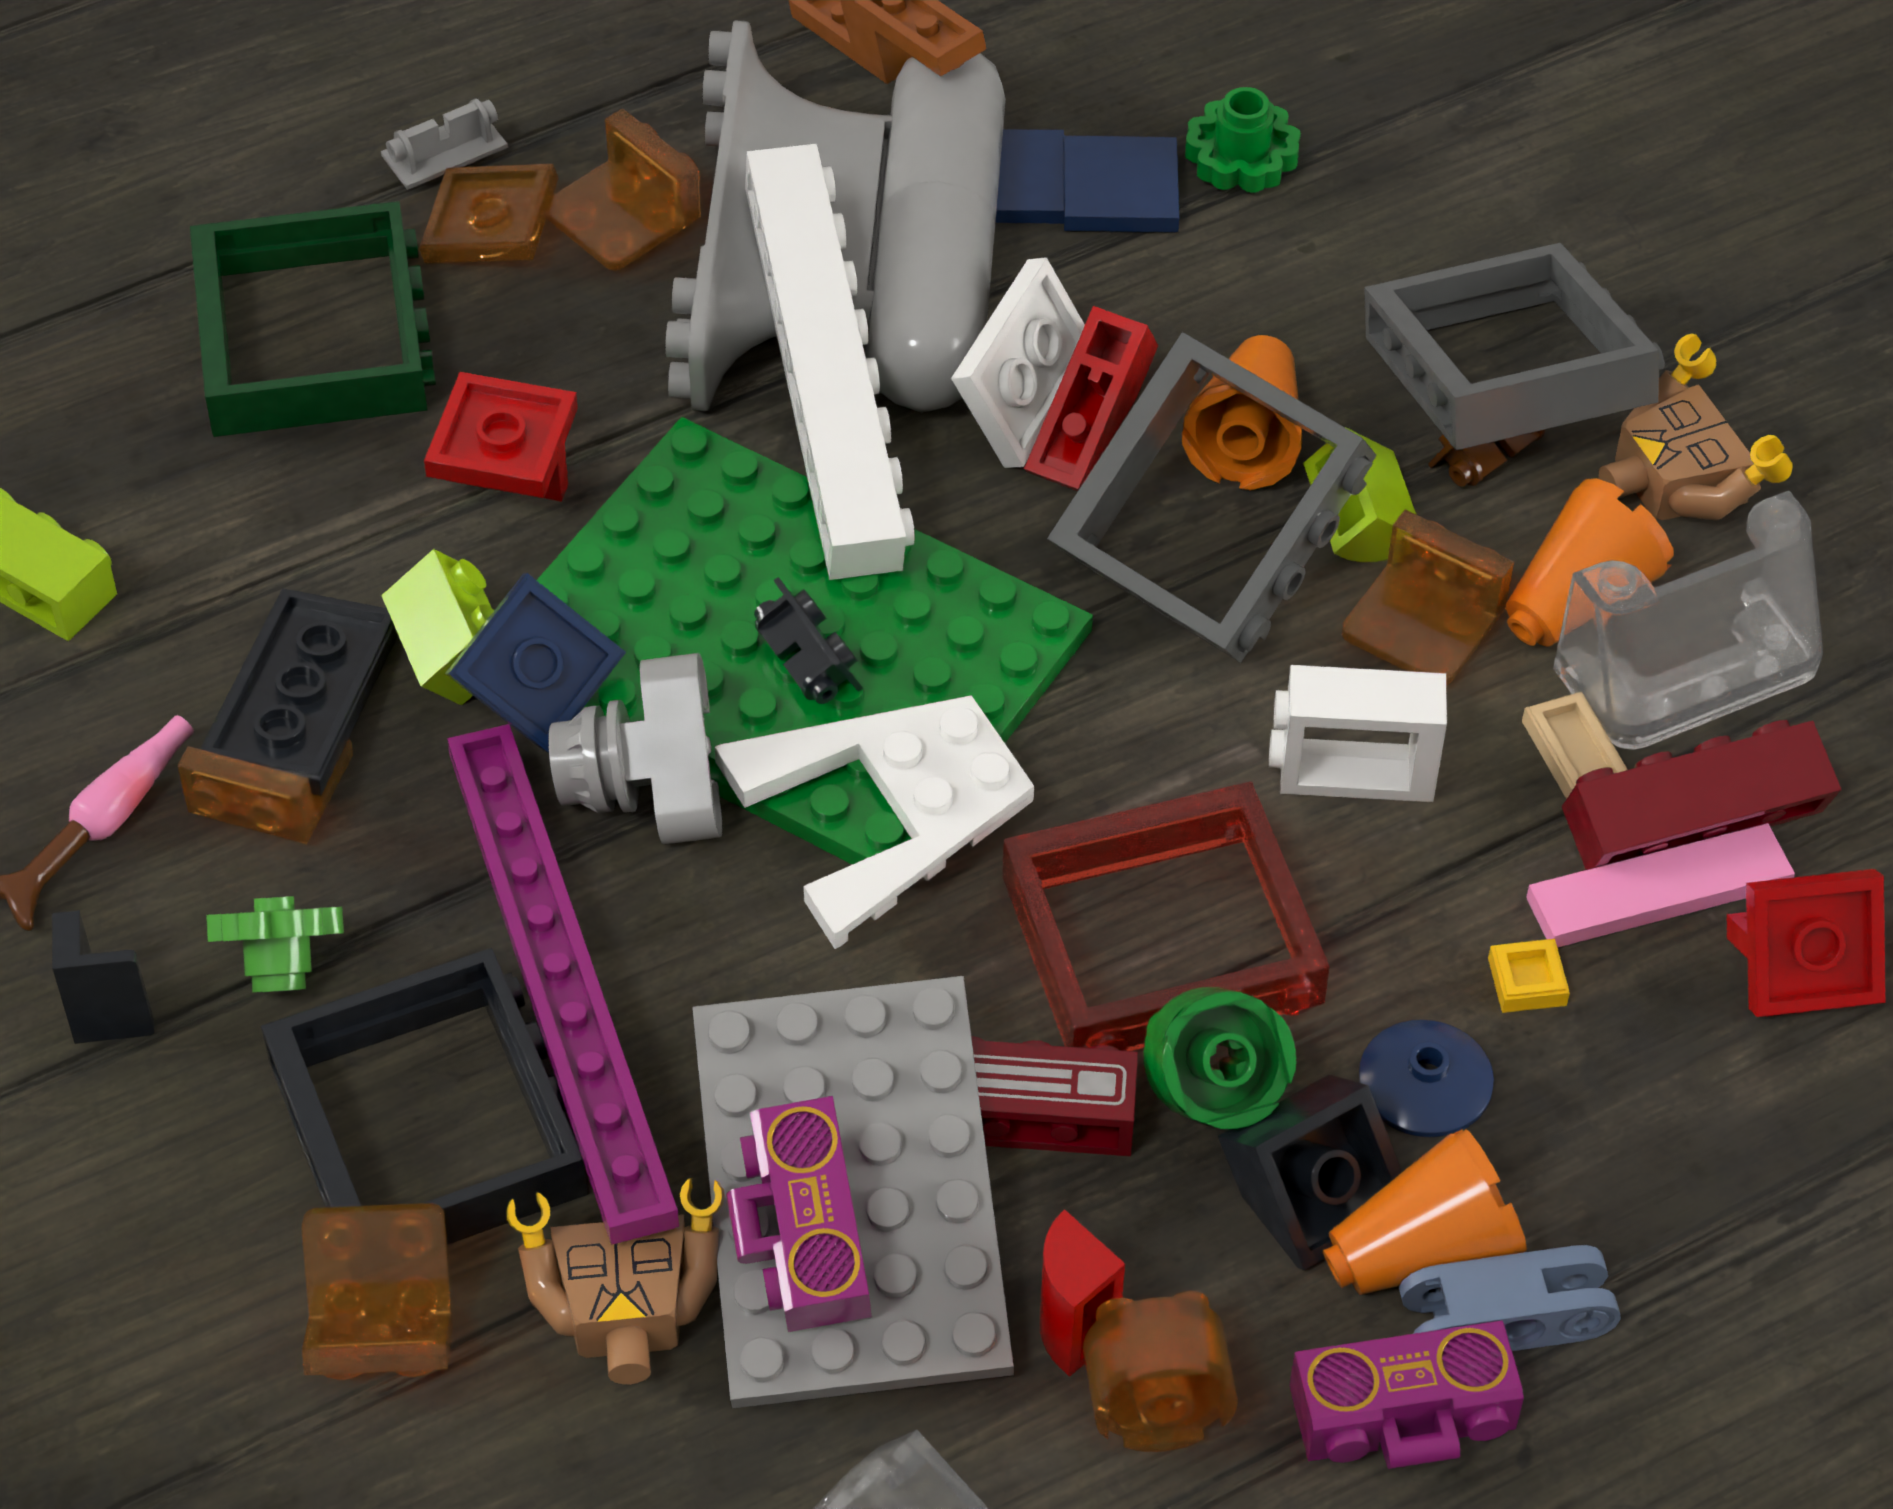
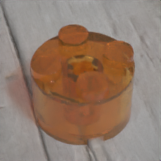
(1159, 1371)

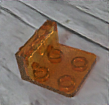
(632, 198)
(1430, 599)
(255, 794)
(376, 1290)

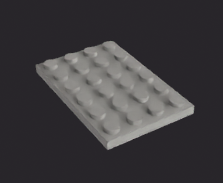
(915, 1176)

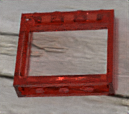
(1140, 839)

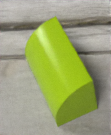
(1370, 515)

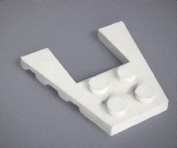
(934, 766)

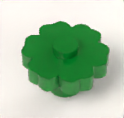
(1242, 142)

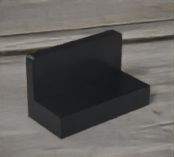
(99, 991)

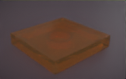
(489, 213)

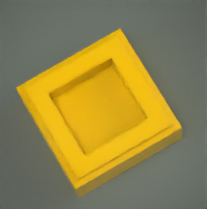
(1528, 975)

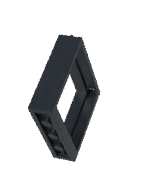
(406, 1007)

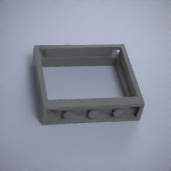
(1521, 402)
(1136, 447)

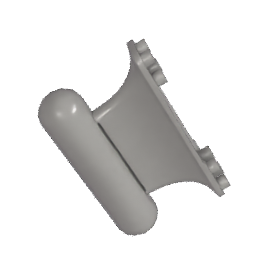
(913, 206)

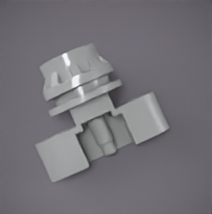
(609, 757)

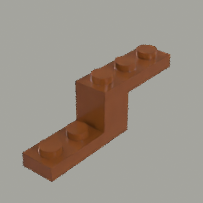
(889, 32)

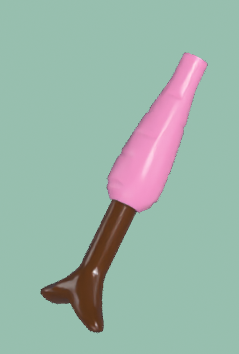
(94, 816)

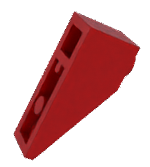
(1092, 397)

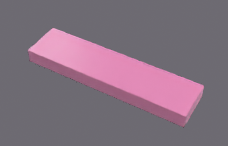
(1656, 885)

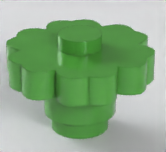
(276, 939)

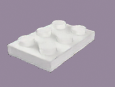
(1020, 361)

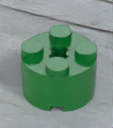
(1249, 1078)

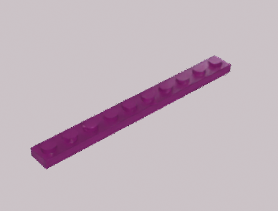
(563, 988)

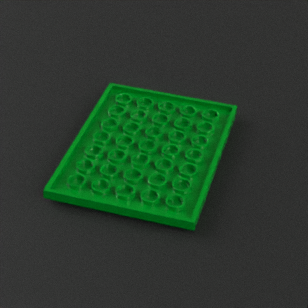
(696, 550)

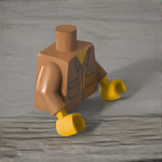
(1684, 452)
(623, 1294)

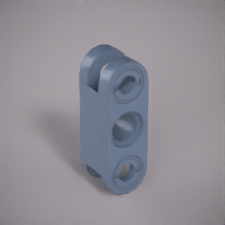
(1538, 1295)

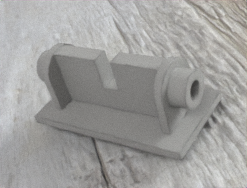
(428, 150)

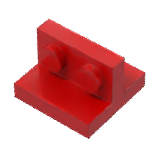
(504, 437)
(1813, 942)

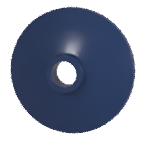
(1423, 1099)

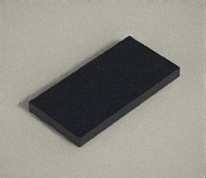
(303, 685)

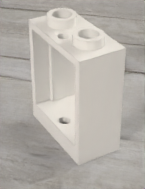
(1360, 702)

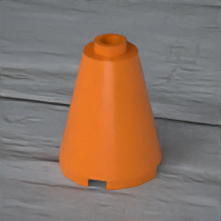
(1235, 435)
(1586, 532)
(1425, 1217)

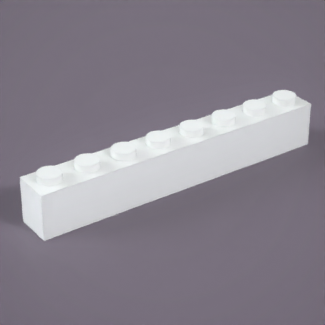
(826, 364)

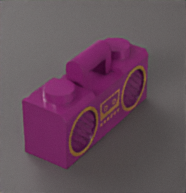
(818, 1249)
(1407, 1394)

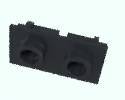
(794, 624)

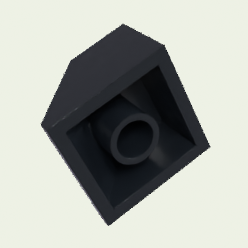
(1312, 1163)

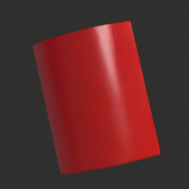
(1076, 1280)

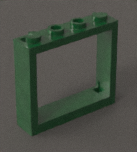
(299, 242)

